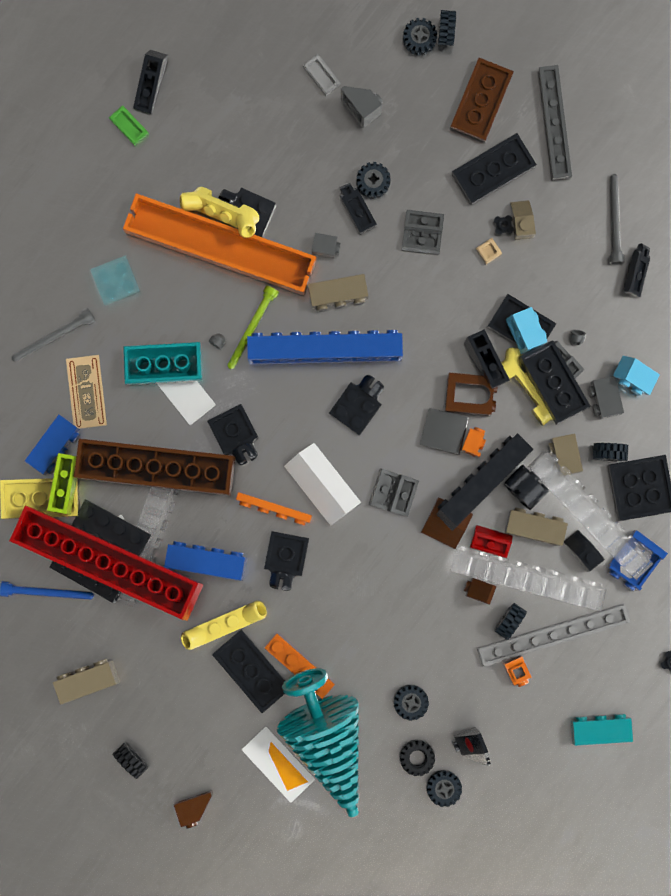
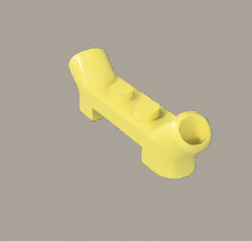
(202, 201)
(513, 369)
(223, 625)

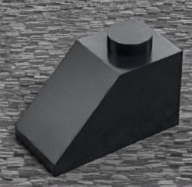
(583, 551)

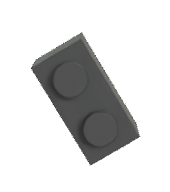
(606, 397)

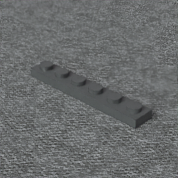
(555, 122)

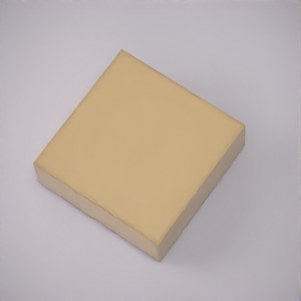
(489, 251)

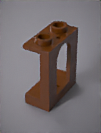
(483, 409)

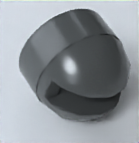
(577, 336)
(217, 340)

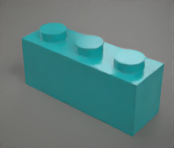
(601, 730)

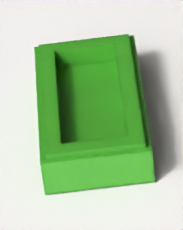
(128, 125)

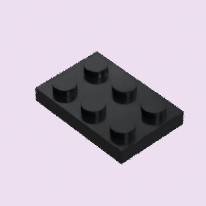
(509, 307)

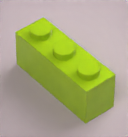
(63, 485)

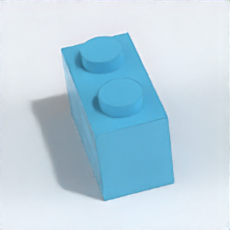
(526, 330)
(636, 375)

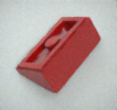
(491, 541)

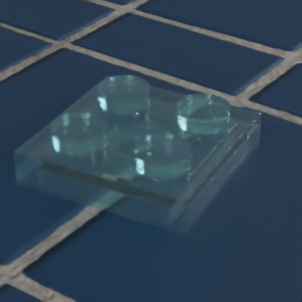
(115, 280)

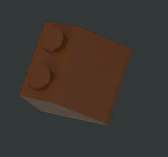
(440, 531)

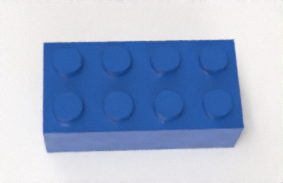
(205, 562)

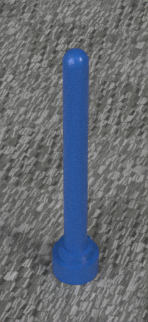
(9, 589)

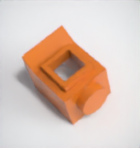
(517, 671)

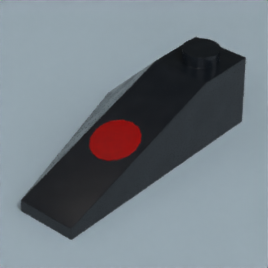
(472, 746)

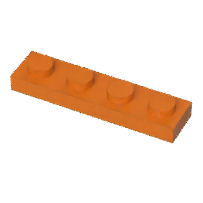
(281, 511)
(294, 661)

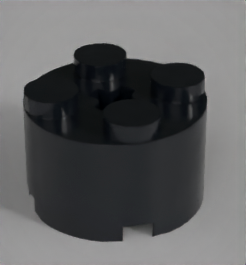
(526, 487)

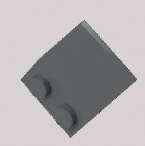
(362, 103)

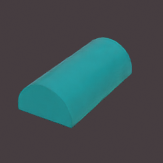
(163, 363)

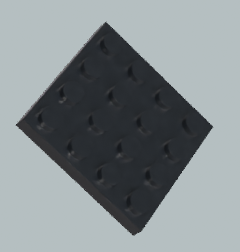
(110, 528)

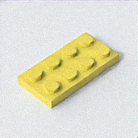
(32, 493)

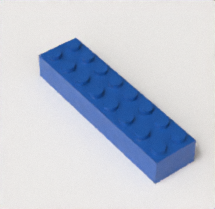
(325, 348)

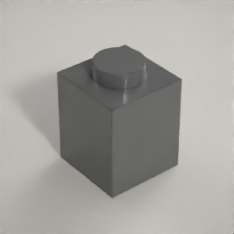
(325, 245)

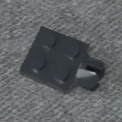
(262, 205)
(358, 404)
(235, 434)
(285, 558)

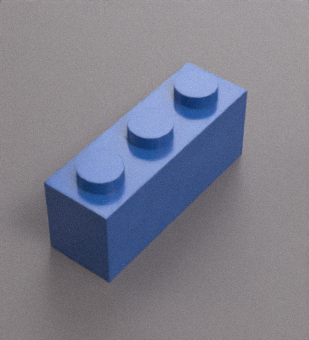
(52, 442)

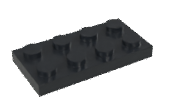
(494, 168)
(554, 382)
(250, 670)

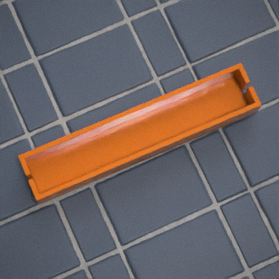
(219, 244)

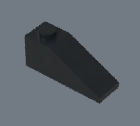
(150, 80)
(486, 358)

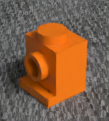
(474, 442)

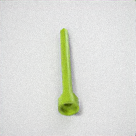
(269, 294)

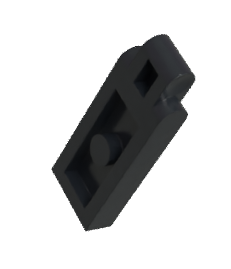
(357, 208)
(637, 271)

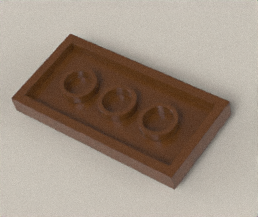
(481, 99)

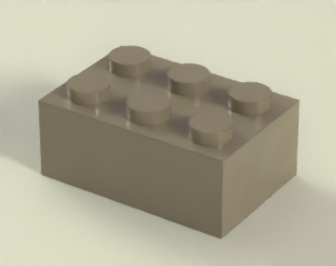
(86, 681)

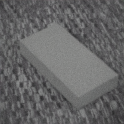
(321, 75)

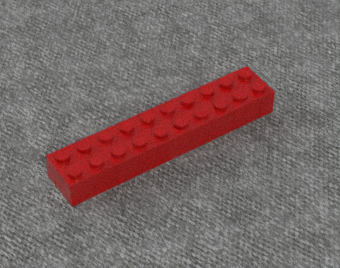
(106, 563)

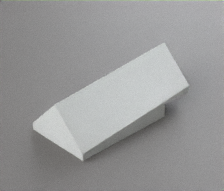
(322, 484)

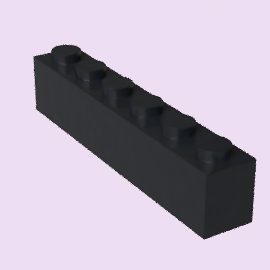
(484, 482)

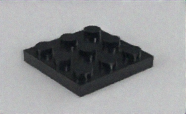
(641, 487)

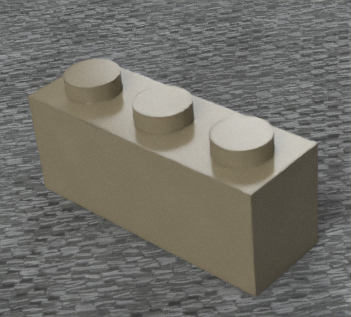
(338, 292)
(536, 527)

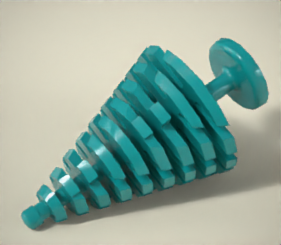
(325, 736)

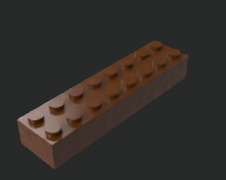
(154, 467)

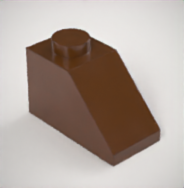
(479, 590)
(191, 809)

